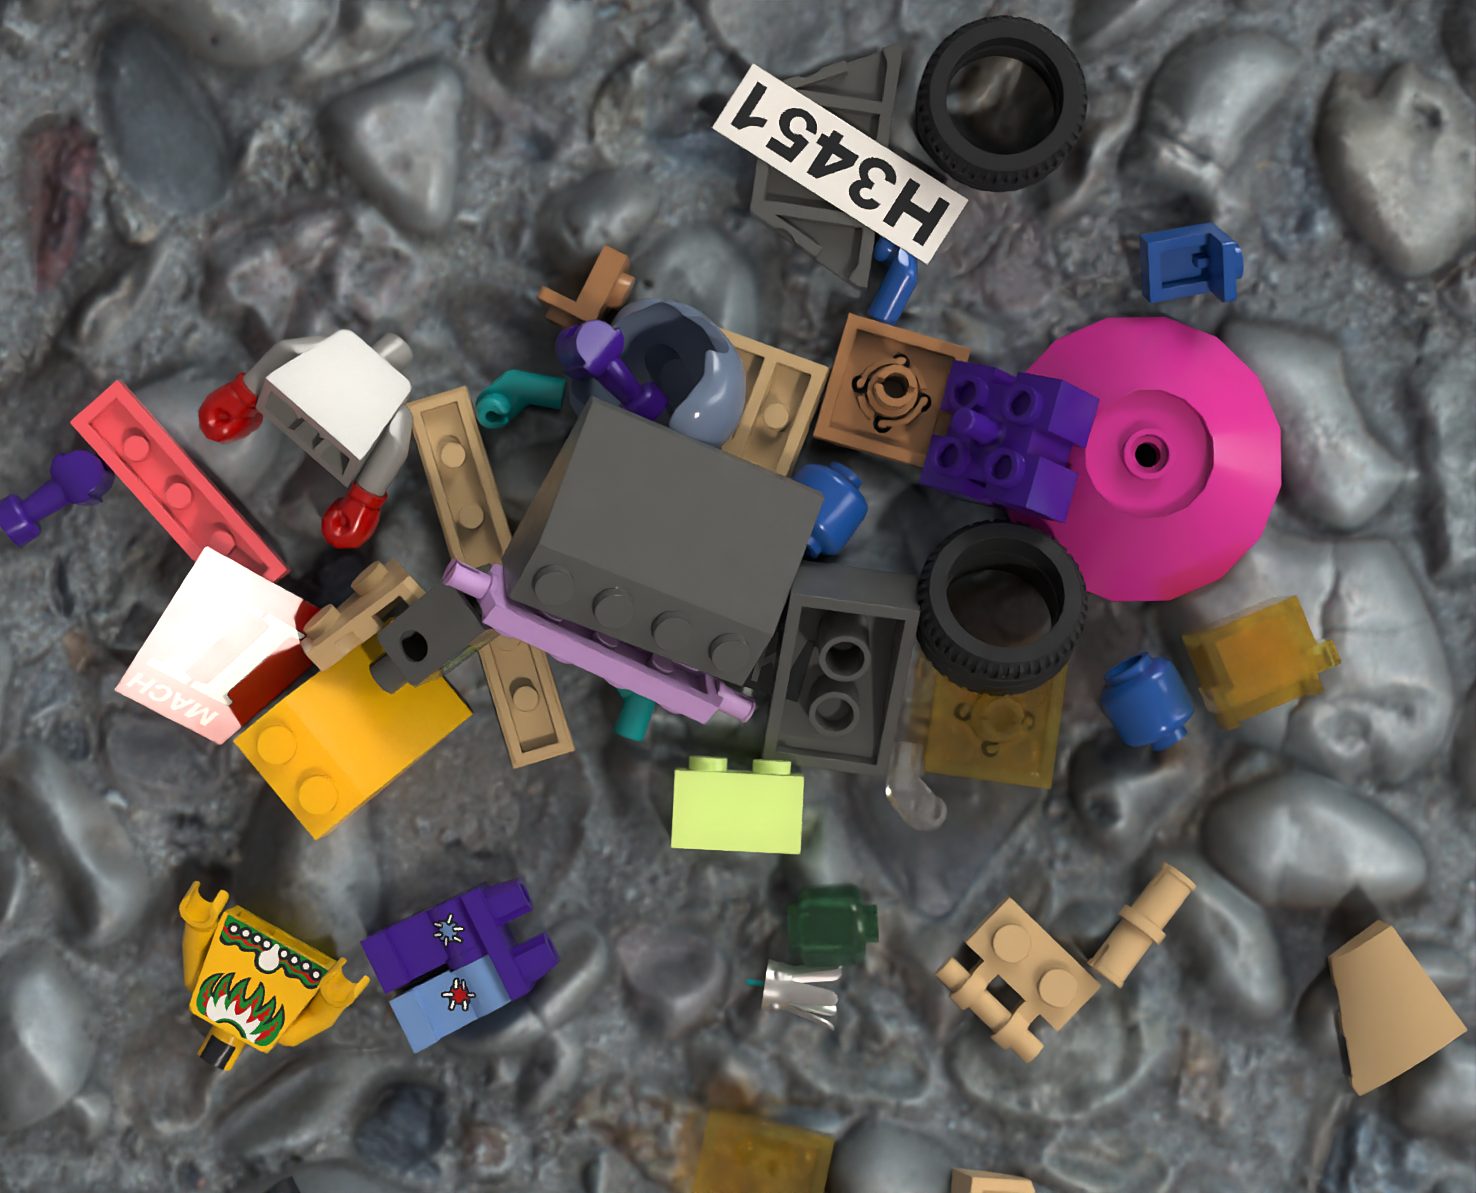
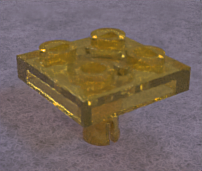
(1023, 753)

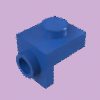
(1190, 263)

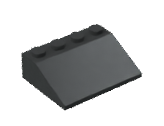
(662, 542)

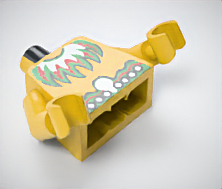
(256, 981)

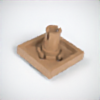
(892, 390)

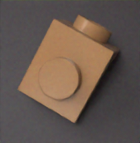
(604, 290)

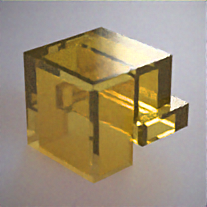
(1258, 660)

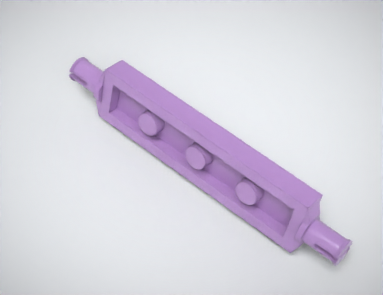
(619, 663)

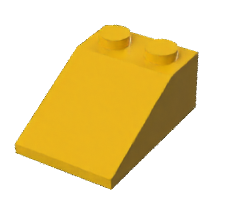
(347, 738)

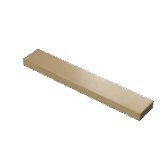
(479, 535)

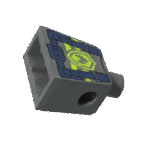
(431, 638)

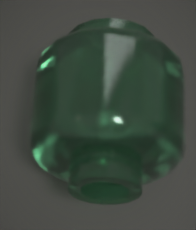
(831, 925)

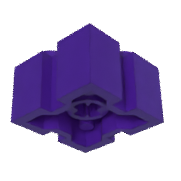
(1009, 440)

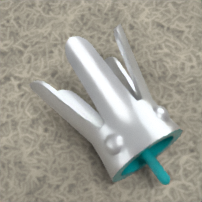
(786, 990)

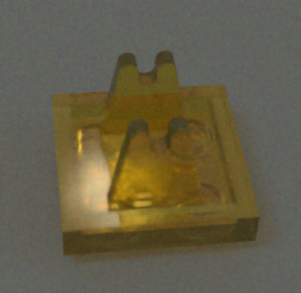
(760, 1156)

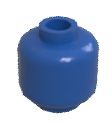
(841, 510)
(1147, 701)

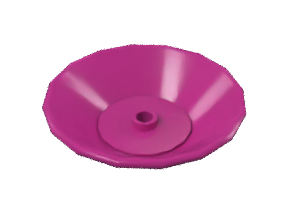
(1215, 466)

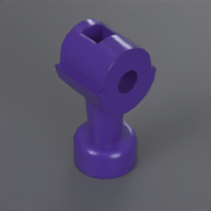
(594, 352)
(75, 479)

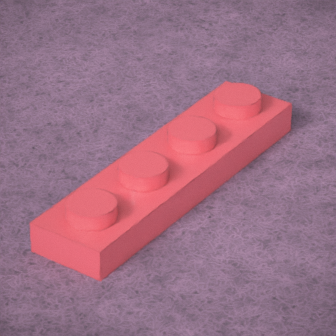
(171, 482)

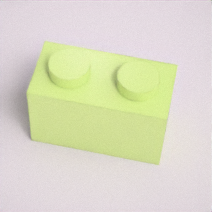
(737, 807)

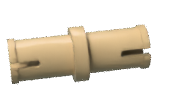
(1141, 924)

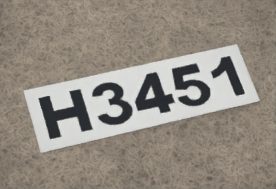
(840, 164)

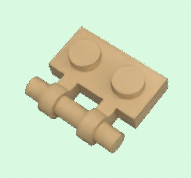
(1031, 964)

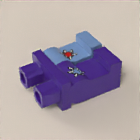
(481, 955)

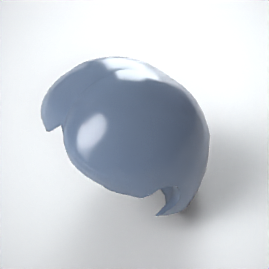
(686, 360)

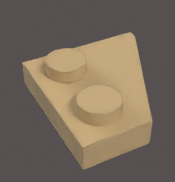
(778, 404)
(338, 631)

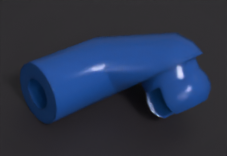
(897, 283)

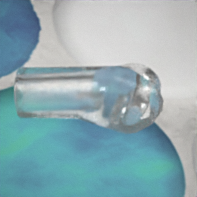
(908, 793)

